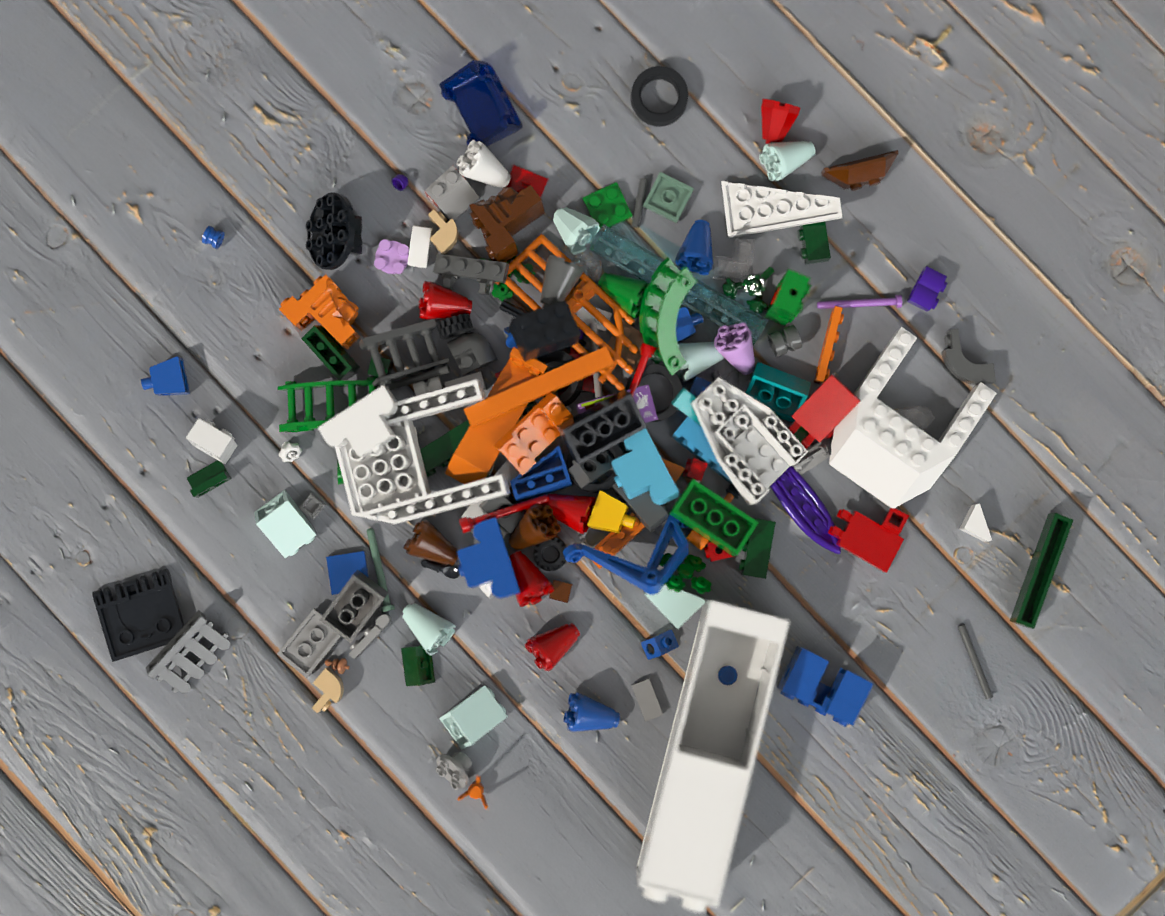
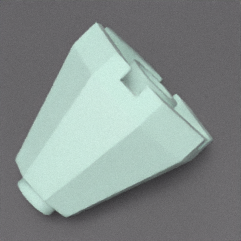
(575, 229)

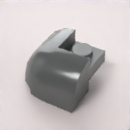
(471, 352)

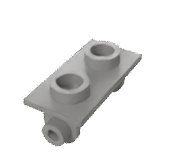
(816, 454)

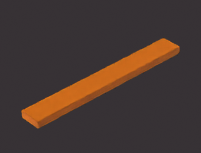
(538, 386)

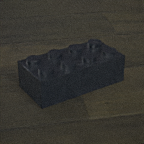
(602, 426)

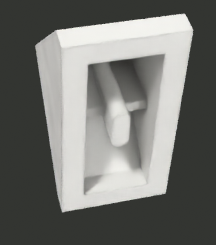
(975, 524)

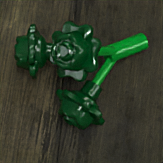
(754, 286)

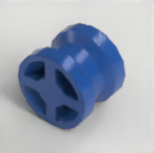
(213, 237)

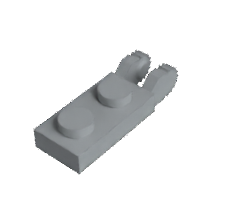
(370, 635)

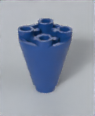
(697, 249)
(589, 715)

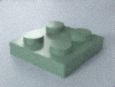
(668, 197)

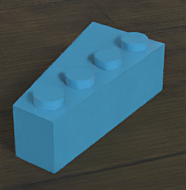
(693, 438)

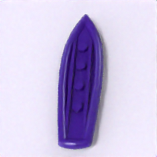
(805, 508)

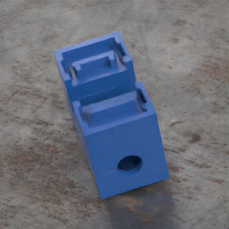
(840, 700)

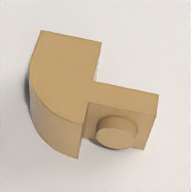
(447, 234)
(332, 688)

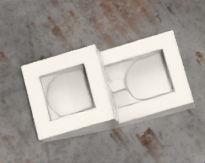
(419, 246)

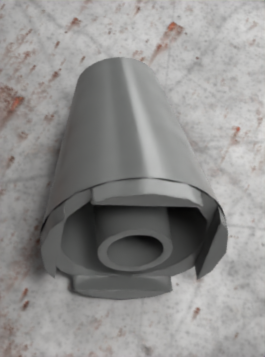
(558, 280)

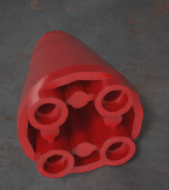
(442, 302)
(530, 580)
(552, 645)

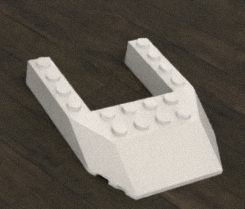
(888, 451)
(394, 481)

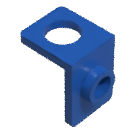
(662, 644)

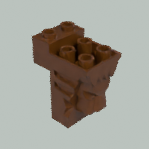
(503, 217)

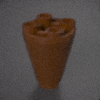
(535, 527)
(430, 544)

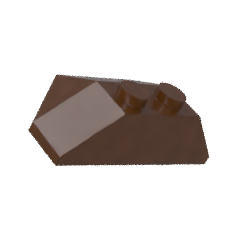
(861, 171)

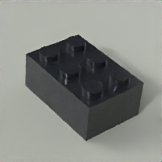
(544, 331)

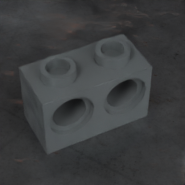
(591, 469)

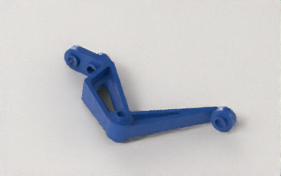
(645, 578)

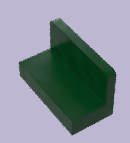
(208, 478)
(417, 666)

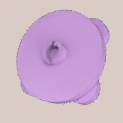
(391, 257)

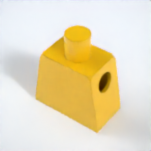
(610, 514)

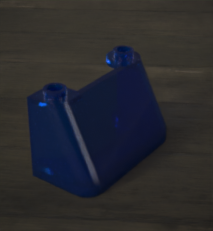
(481, 102)

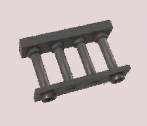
(407, 334)

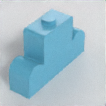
(644, 470)

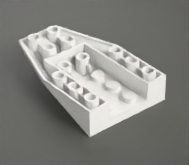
(746, 439)

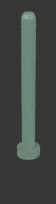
(379, 569)

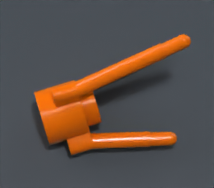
(475, 791)

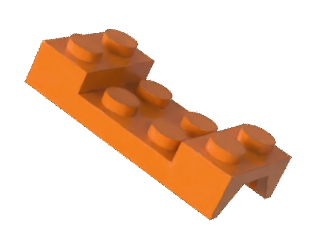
(533, 433)

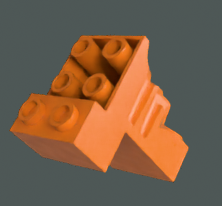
(328, 307)

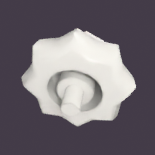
(290, 452)

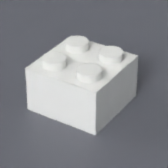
(211, 440)

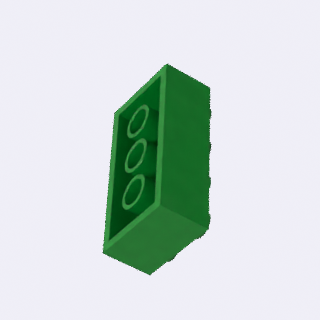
(713, 518)

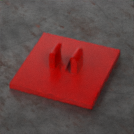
(523, 178)

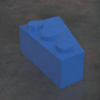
(542, 478)

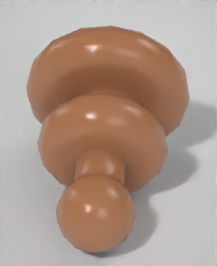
(338, 665)

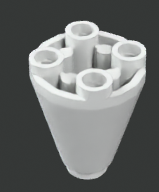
(482, 166)

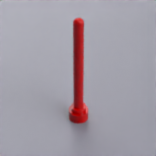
(646, 352)
(468, 523)

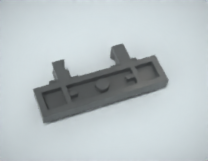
(484, 271)

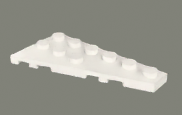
(768, 209)

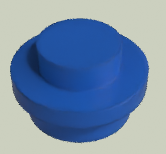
(727, 675)

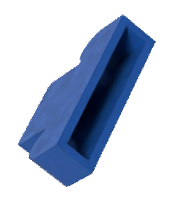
(489, 561)

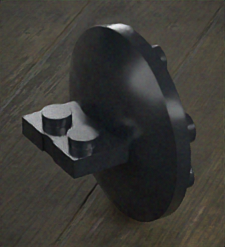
(334, 231)

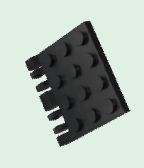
(141, 618)

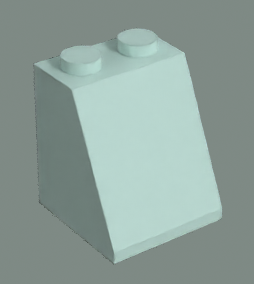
(284, 524)
(676, 605)
(473, 717)

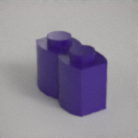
(927, 289)

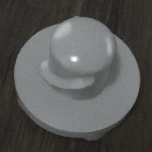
(454, 768)

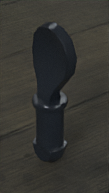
(448, 571)

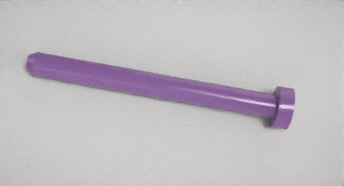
(897, 301)

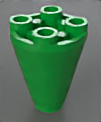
(624, 291)

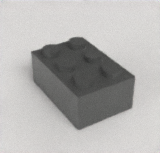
(354, 606)

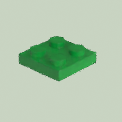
(607, 206)

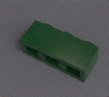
(814, 243)
(330, 352)
(758, 550)

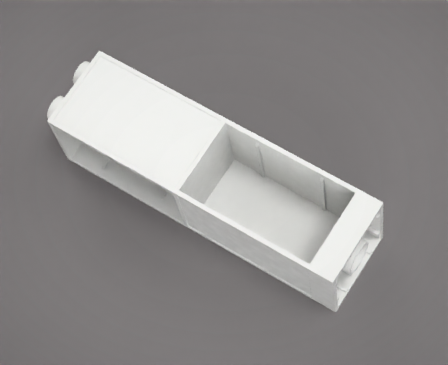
(710, 756)

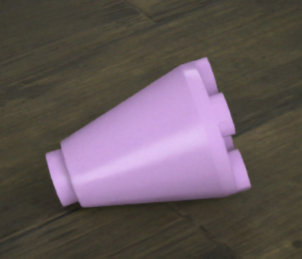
(736, 347)

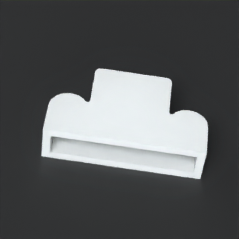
(363, 424)

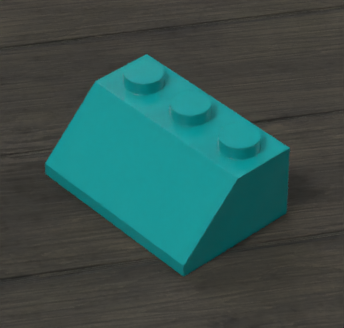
(778, 390)

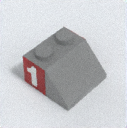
(451, 194)

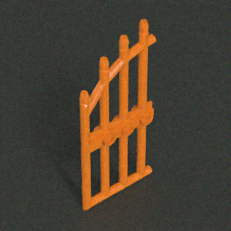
(576, 299)

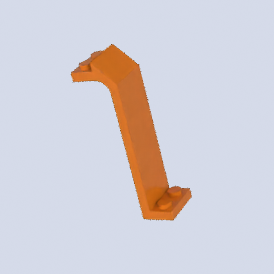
(477, 450)

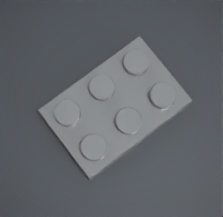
(309, 644)

